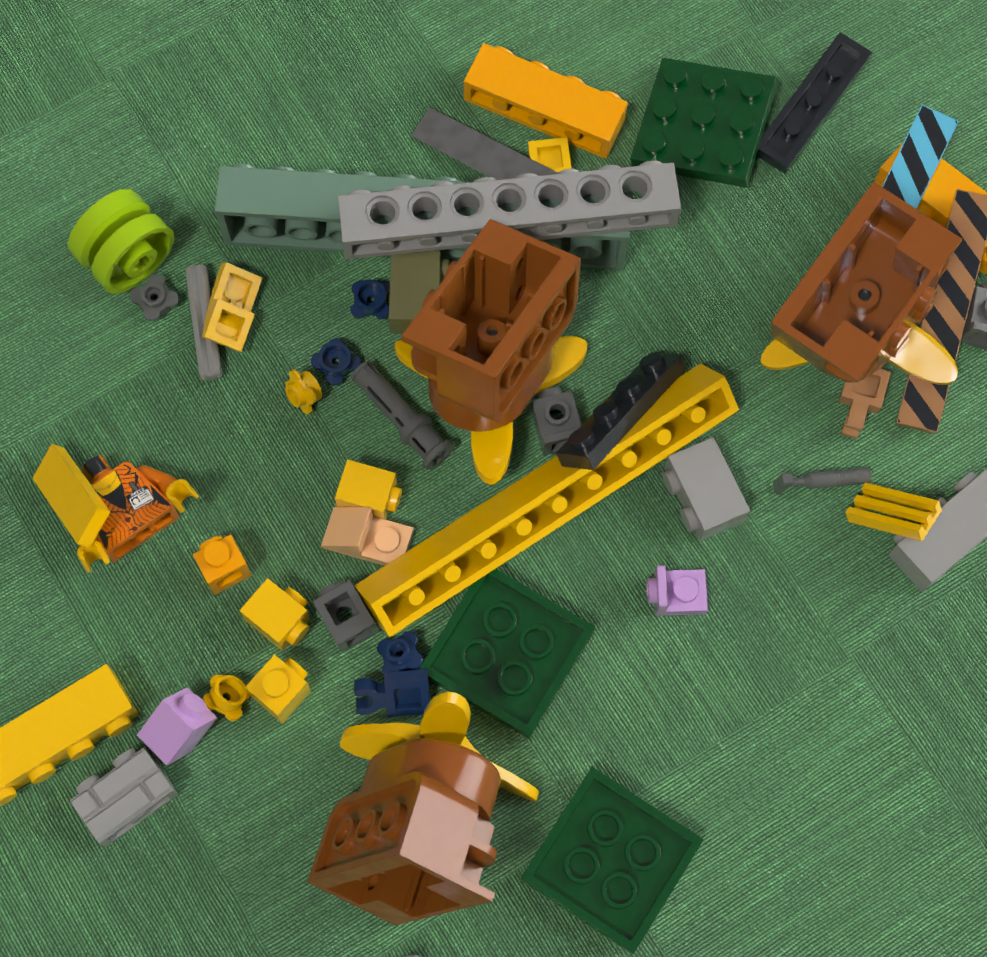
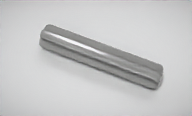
(199, 297)

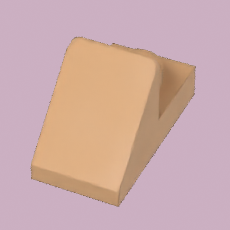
(366, 537)

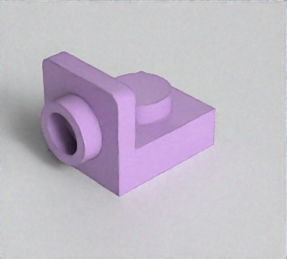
(677, 591)

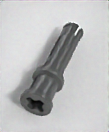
(412, 427)

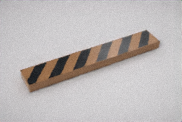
(921, 400)

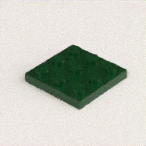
(705, 121)
(507, 651)
(612, 860)

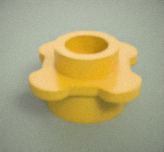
(303, 390)
(231, 688)

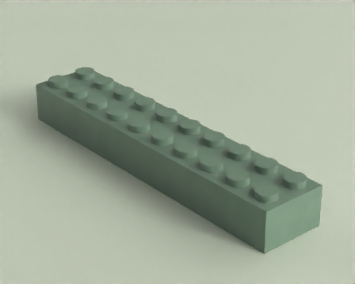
(302, 212)

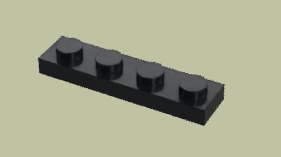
(812, 102)
(620, 411)

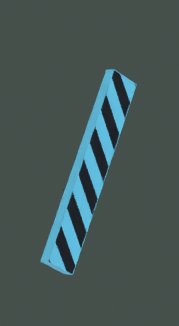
(919, 155)

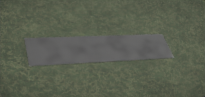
(474, 148)

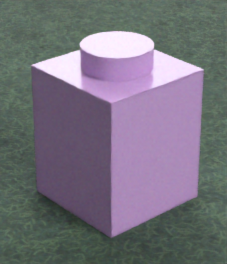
(177, 726)

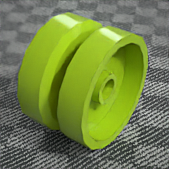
(120, 241)

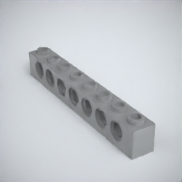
(451, 230)

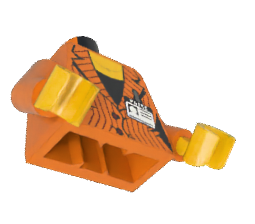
(136, 507)

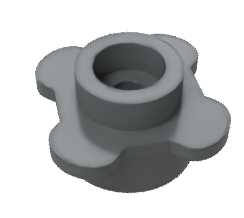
(155, 309)

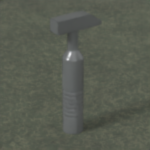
(823, 479)

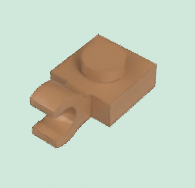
(863, 397)

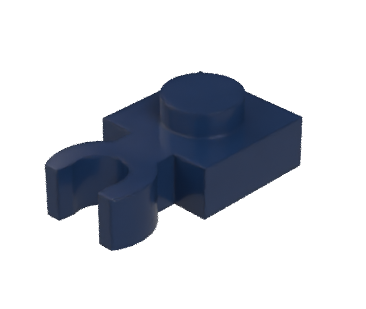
(401, 692)

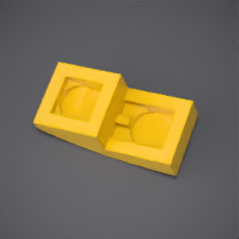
(231, 306)

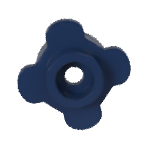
(370, 288)
(335, 350)
(408, 661)

